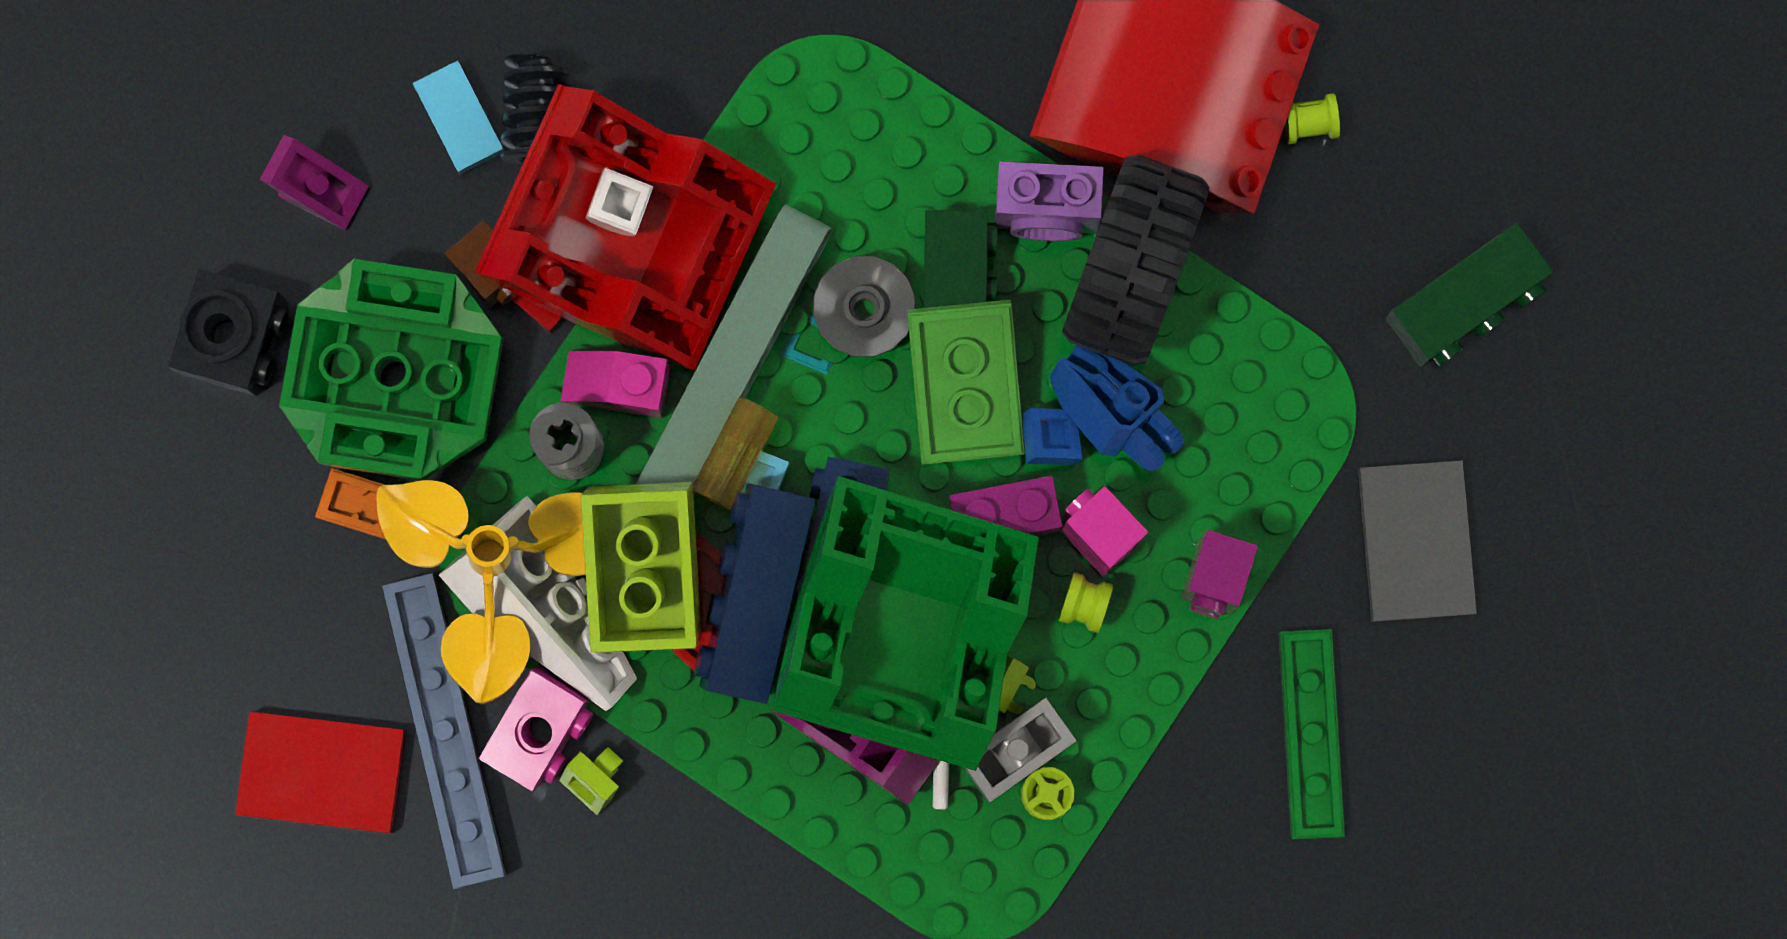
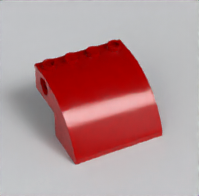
(1180, 86)
(641, 289)

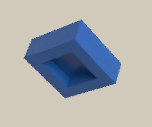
(1050, 437)

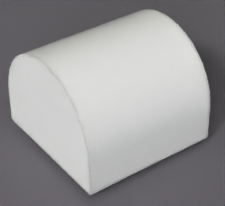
(618, 203)

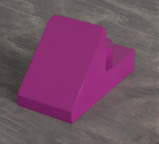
(313, 182)

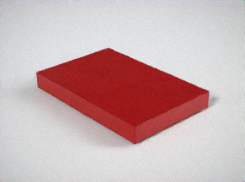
(320, 772)

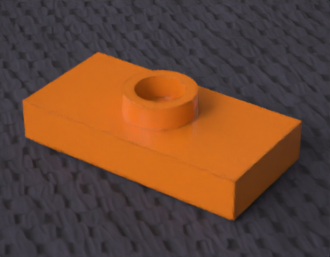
(350, 503)

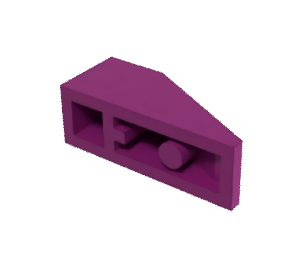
(888, 767)

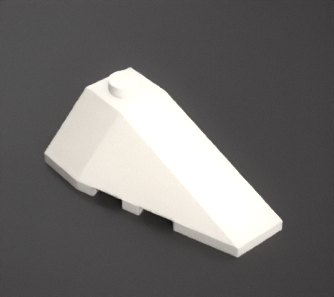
(551, 610)

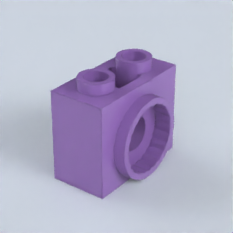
(1048, 200)

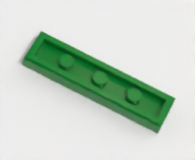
(1311, 734)

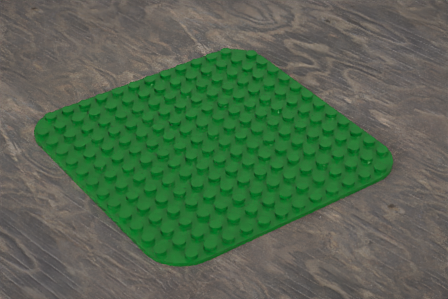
(1246, 385)

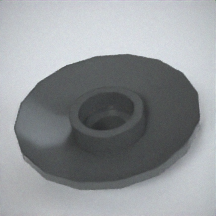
(858, 281)

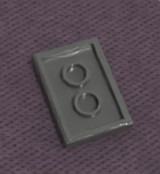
(1417, 541)

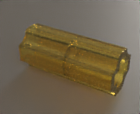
(735, 452)

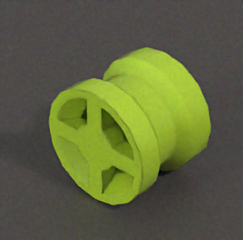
(1086, 602)
(1054, 789)

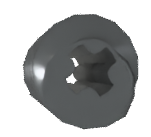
(563, 422)

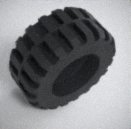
(1136, 259)

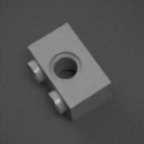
(1020, 749)

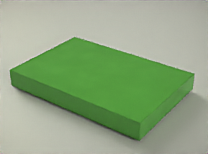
(965, 381)

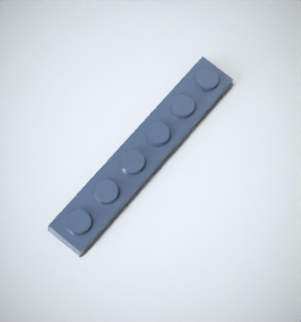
(444, 733)

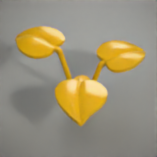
(421, 525)

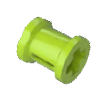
(1313, 119)

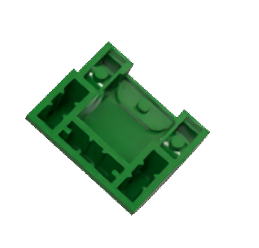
(906, 624)

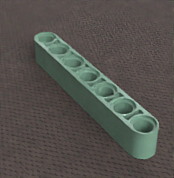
(738, 346)

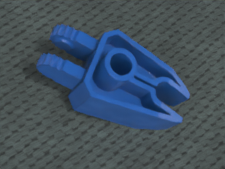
(1115, 407)

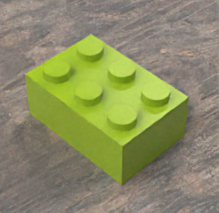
(641, 567)

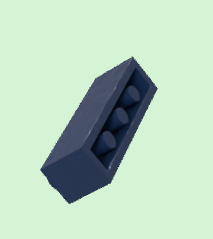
(755, 593)

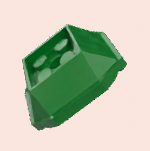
(360, 326)

